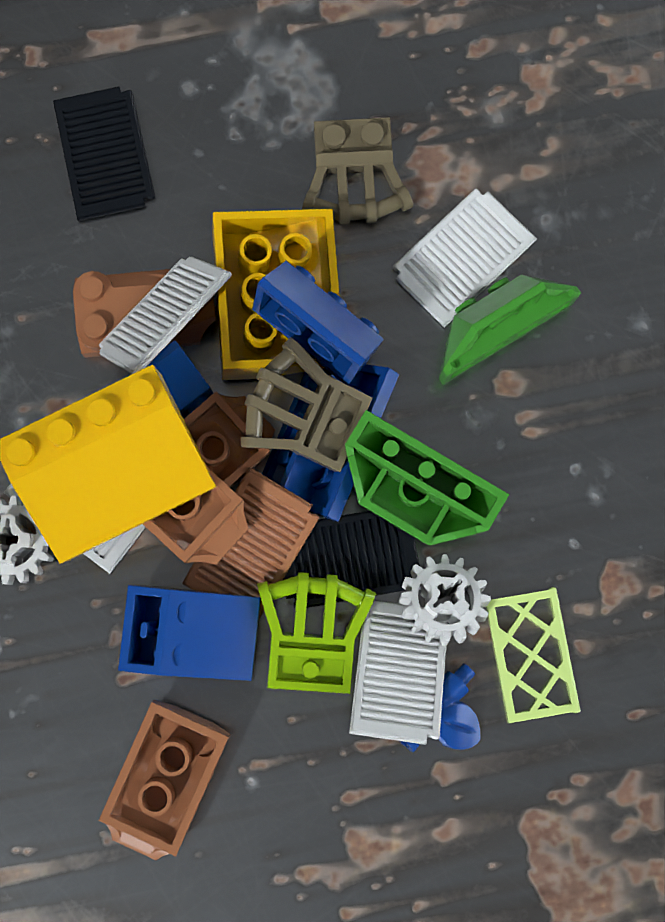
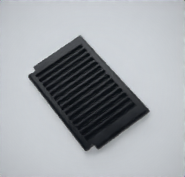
(104, 152)
(359, 551)

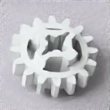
(12, 555)
(435, 587)

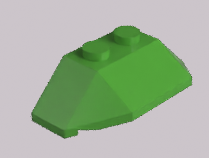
(501, 318)
(418, 485)

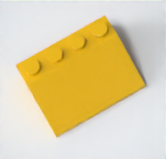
(250, 248)
(105, 464)

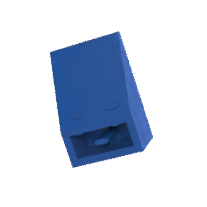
(189, 633)

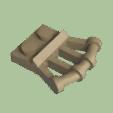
(356, 148)
(328, 420)

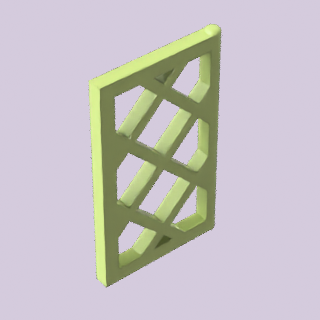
(508, 680)

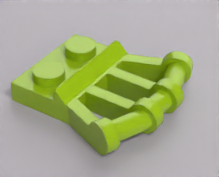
(313, 660)

